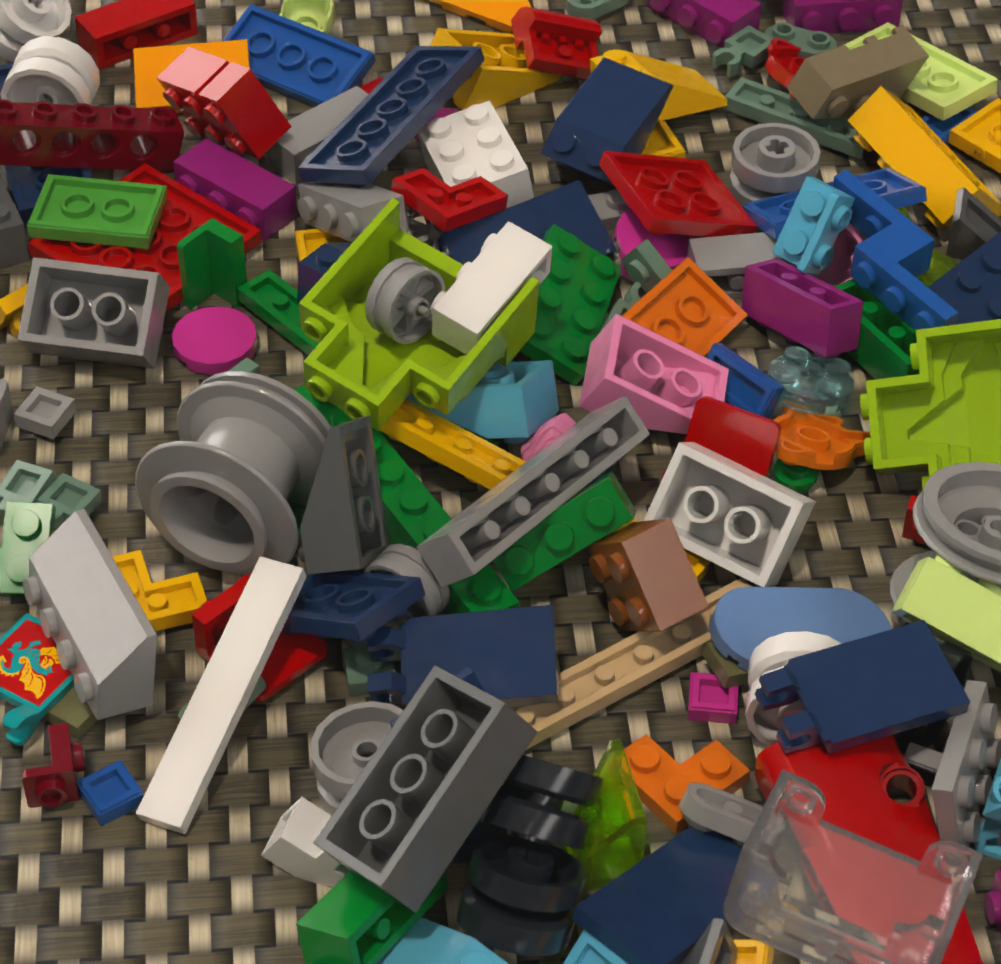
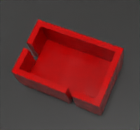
(223, 102)

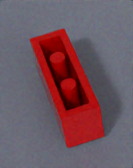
(127, 24)

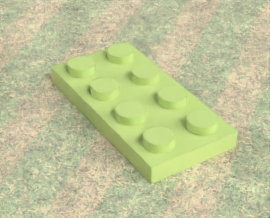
(943, 83)

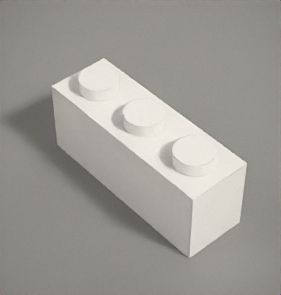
(488, 286)

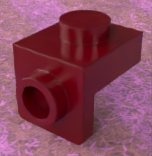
(55, 783)

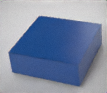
(110, 792)

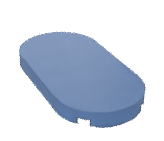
(757, 613)

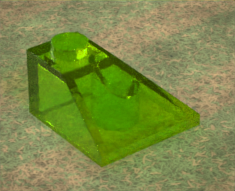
(616, 822)

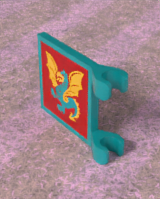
(30, 677)

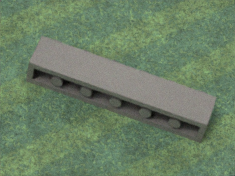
(532, 492)

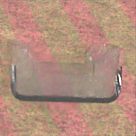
(840, 894)

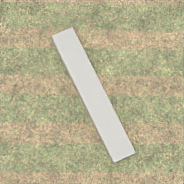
(221, 695)

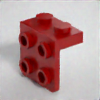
(734, 434)
(289, 657)

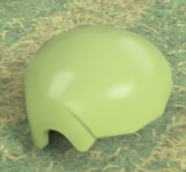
(312, 13)

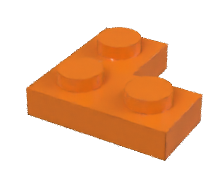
(664, 781)

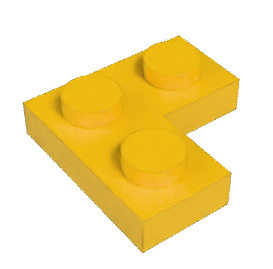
(164, 602)

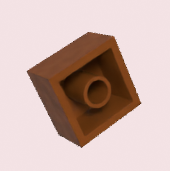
(646, 576)

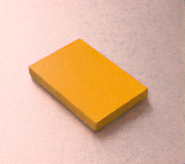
(152, 61)

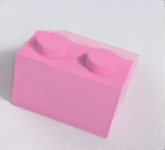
(652, 372)

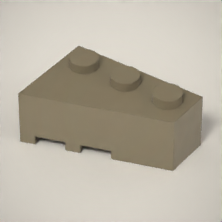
(844, 79)

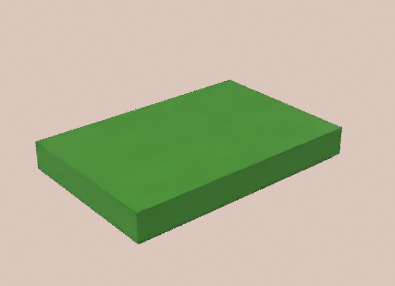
(97, 211)

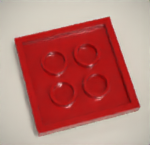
(676, 195)

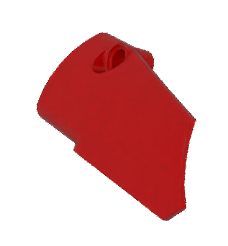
(857, 800)

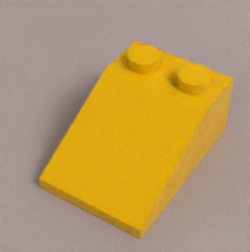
(502, 74)
(690, 90)

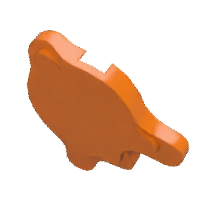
(817, 441)

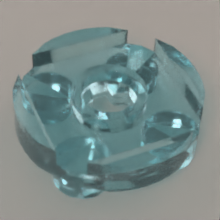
(812, 381)

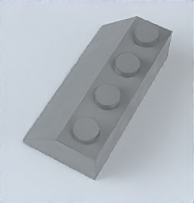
(93, 619)

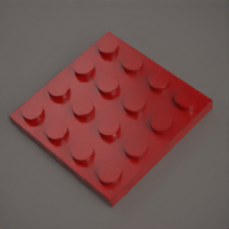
(180, 217)

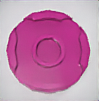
(214, 339)

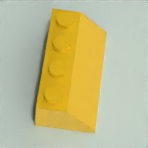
(917, 153)

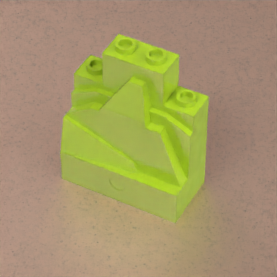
(375, 374)
(946, 410)

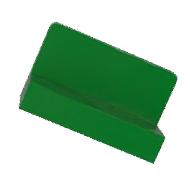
(211, 263)

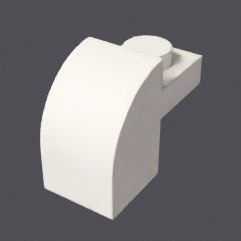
(293, 846)

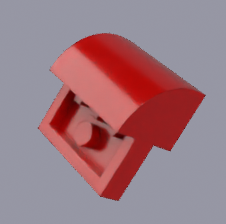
(556, 41)

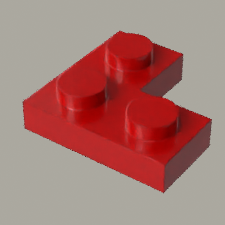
(447, 205)

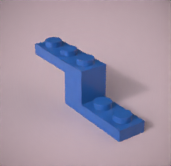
(893, 258)

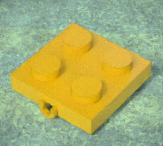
(981, 135)

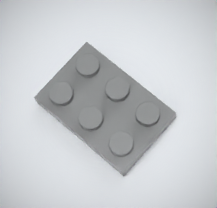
(966, 768)

